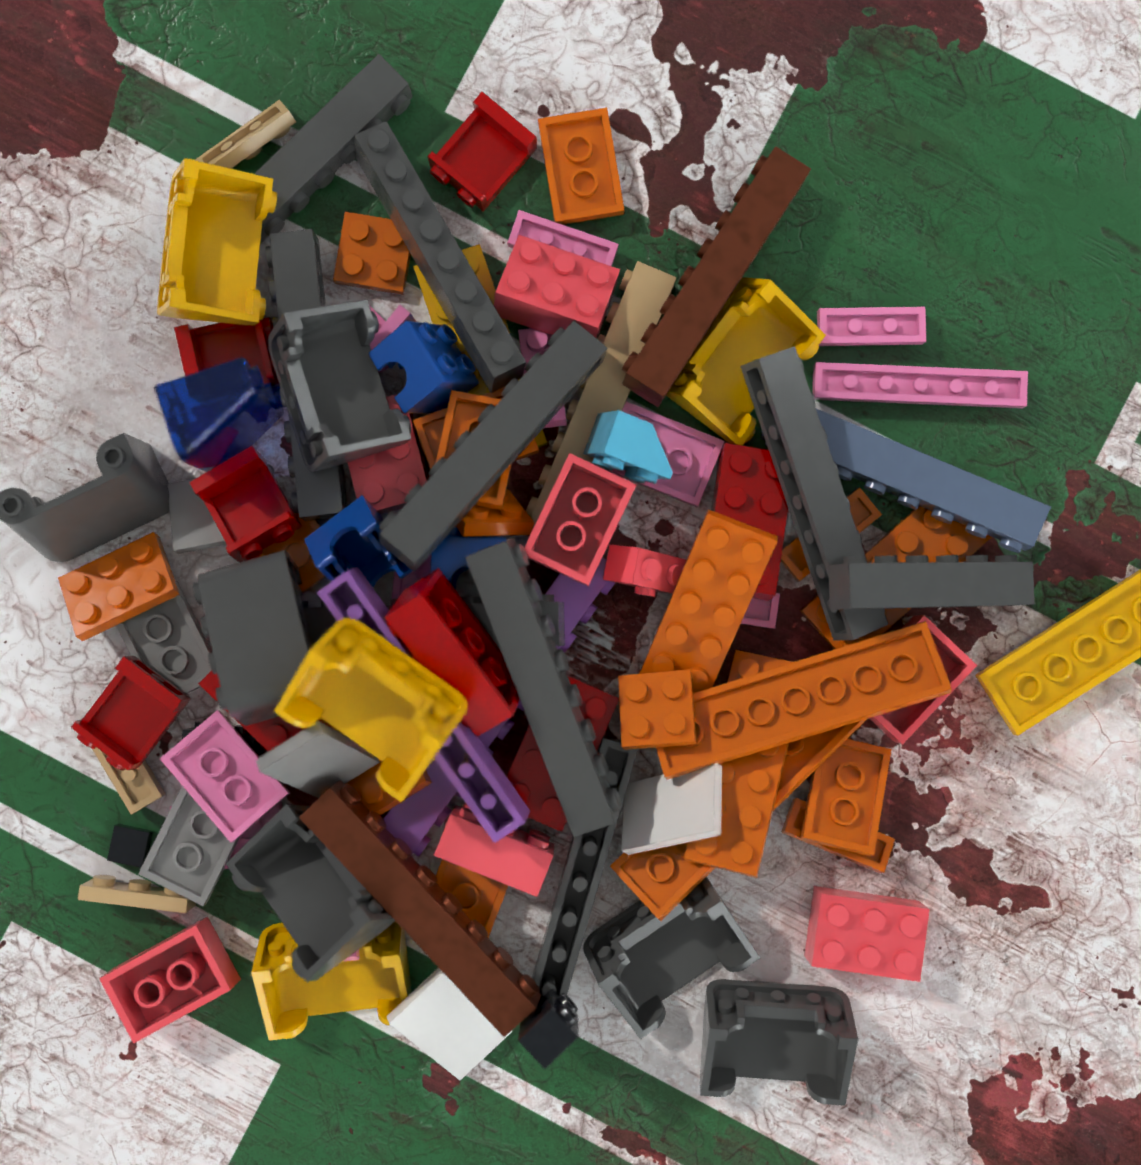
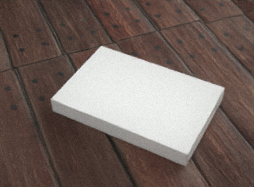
(672, 810)
(445, 1025)

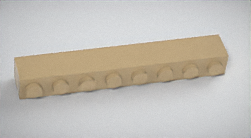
(603, 391)

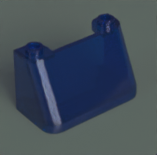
(218, 412)

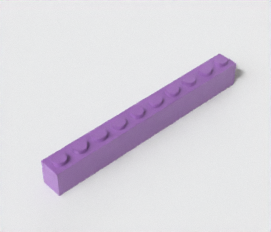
(428, 806)

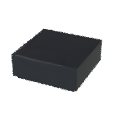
(129, 845)

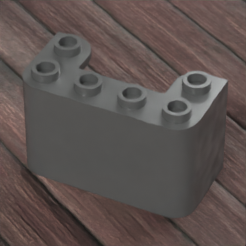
(254, 632)

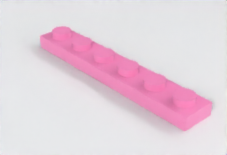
(920, 385)

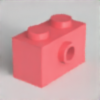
(643, 569)

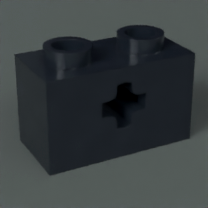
(549, 1028)

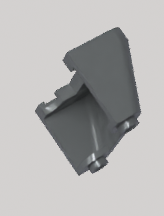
(334, 385)
(119, 501)
(309, 892)
(648, 959)
(777, 1035)

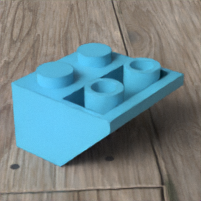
(628, 445)

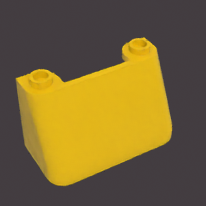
(214, 244)
(750, 326)
(375, 700)
(286, 1000)

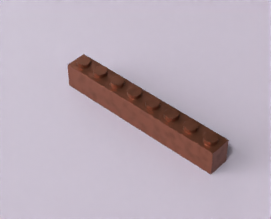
(715, 277)
(422, 907)

